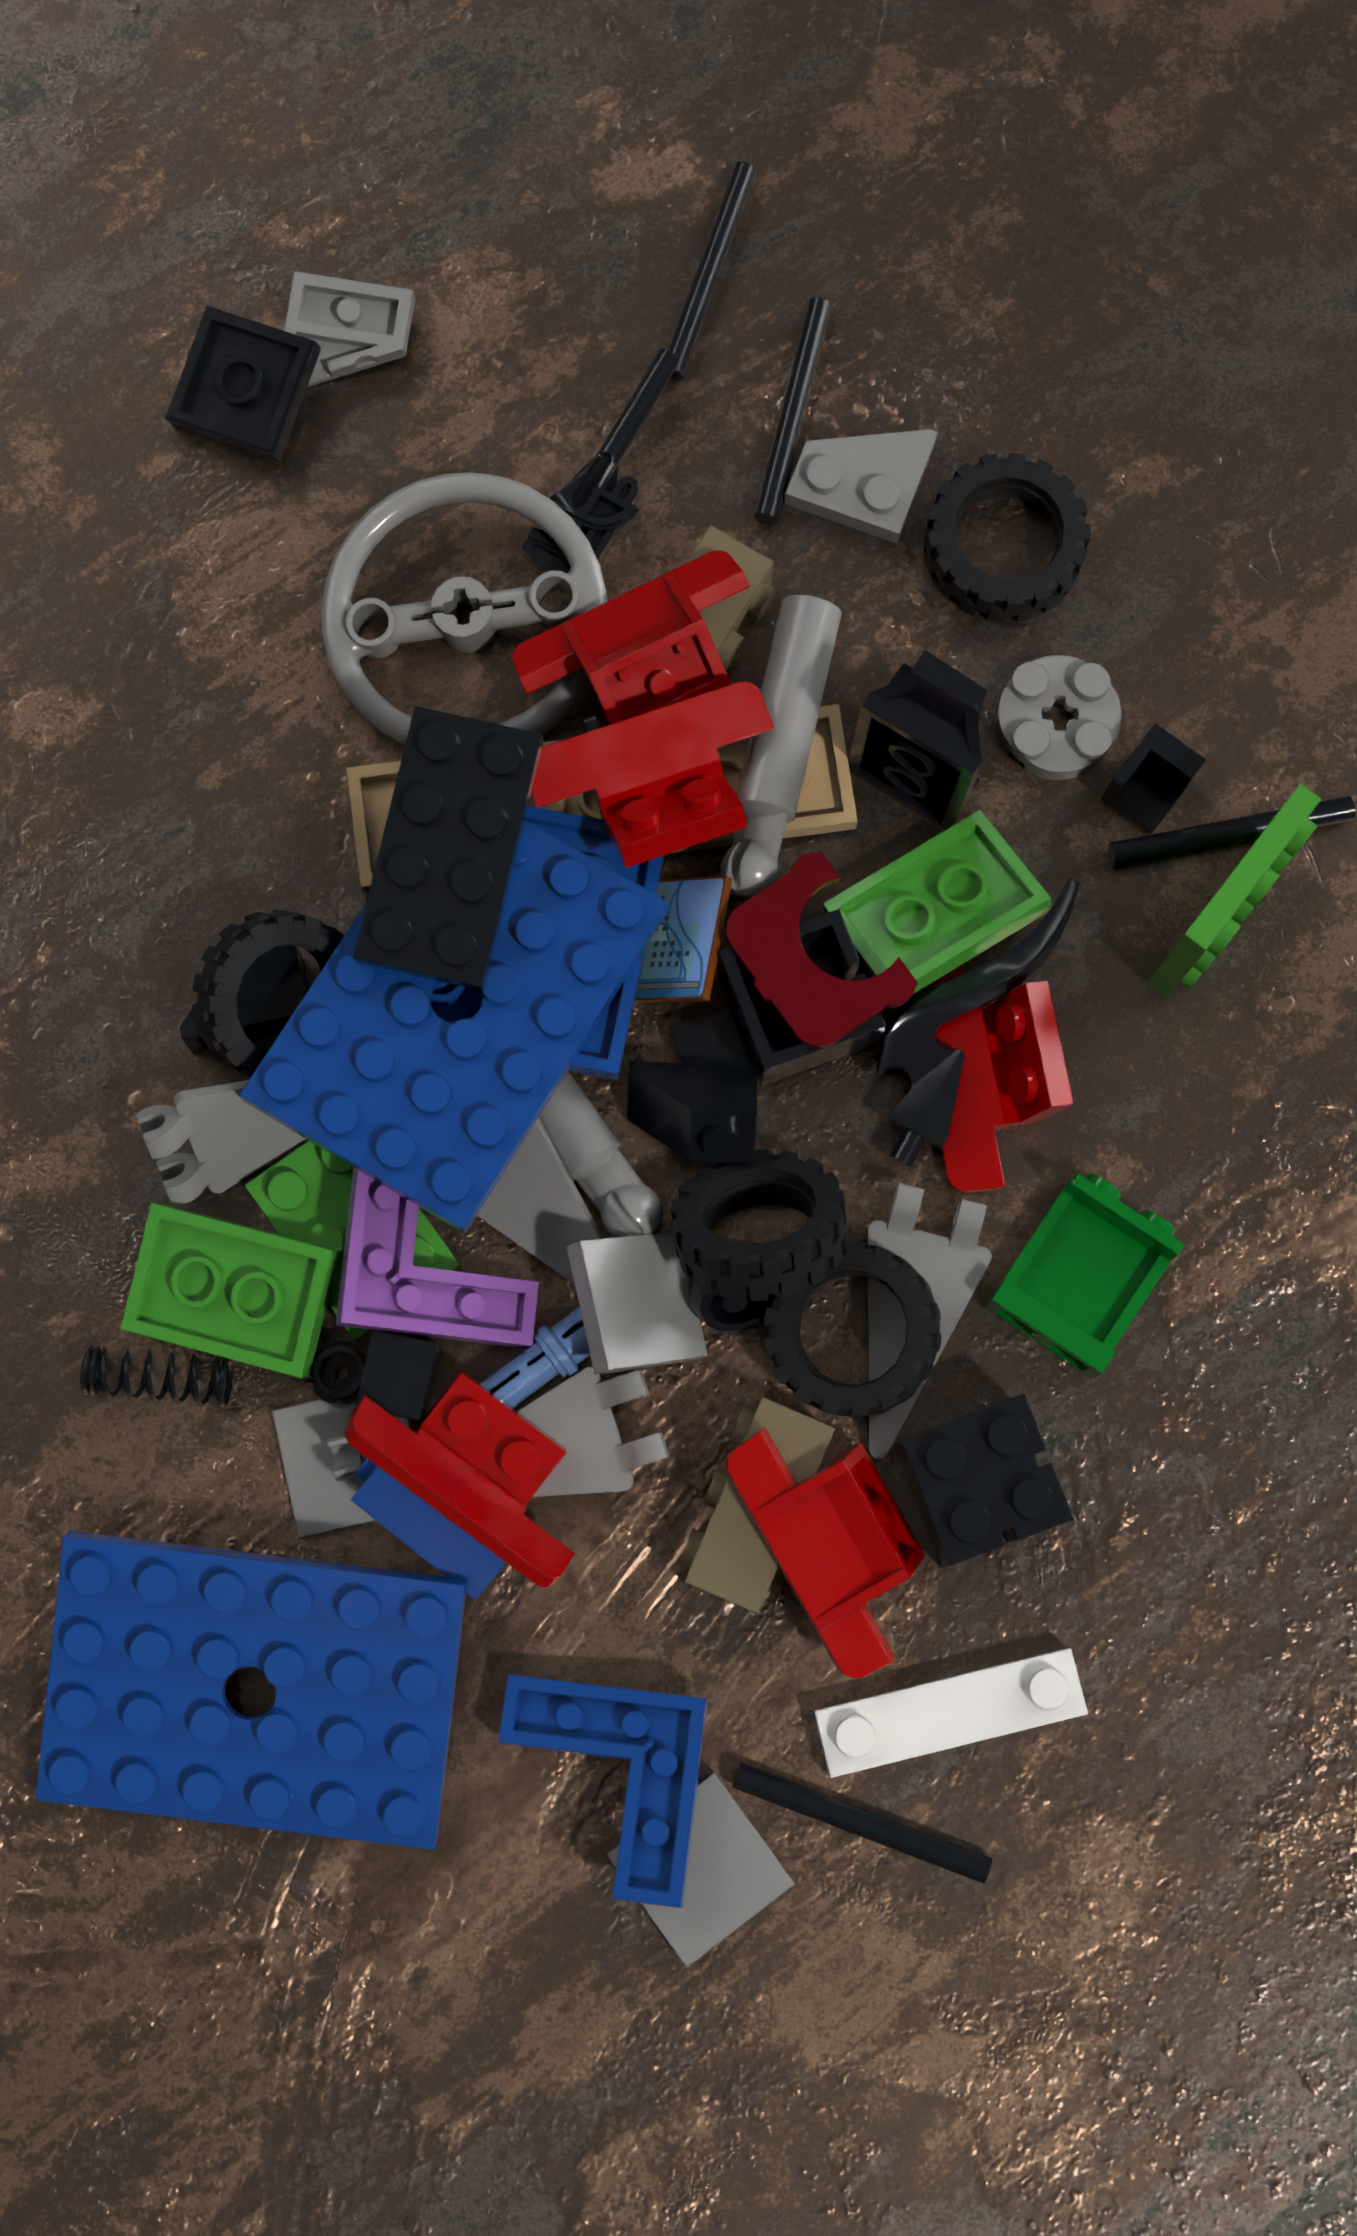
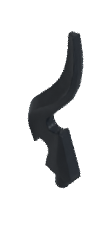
(911, 1032)

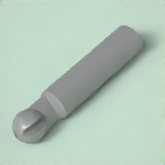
(779, 757)
(597, 1164)

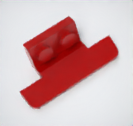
(643, 644)
(658, 772)
(1008, 1079)
(475, 1467)
(833, 1541)

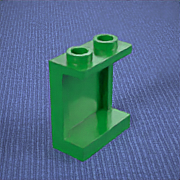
(1085, 1273)

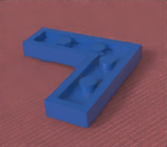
(664, 1747)

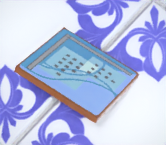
(686, 945)

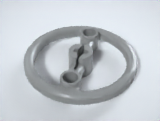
(439, 616)

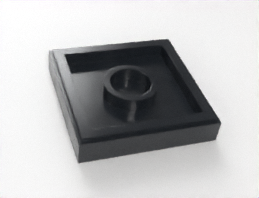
(243, 383)

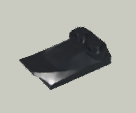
(920, 746)

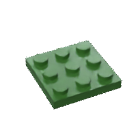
(1238, 894)

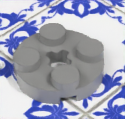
(1078, 687)

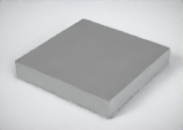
(635, 1303)
(727, 1876)

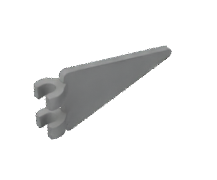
(225, 1136)
(540, 1204)
(952, 1272)
(583, 1422)

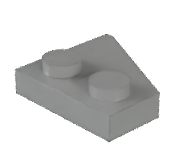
(350, 321)

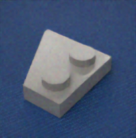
(862, 479)

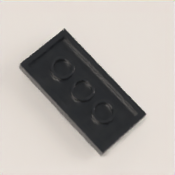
(448, 848)

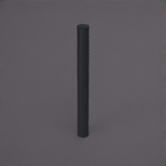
(711, 265)
(793, 411)
(1218, 833)
(862, 1823)

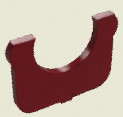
(808, 1000)

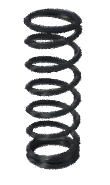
(94, 1378)

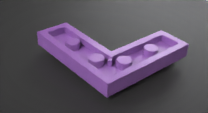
(391, 1295)

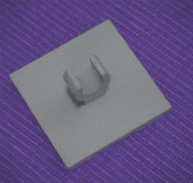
(320, 1466)

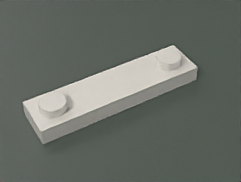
(950, 1712)

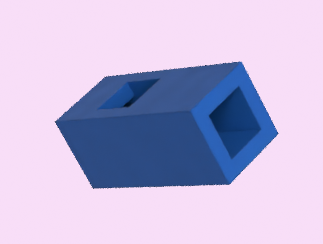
(425, 1529)

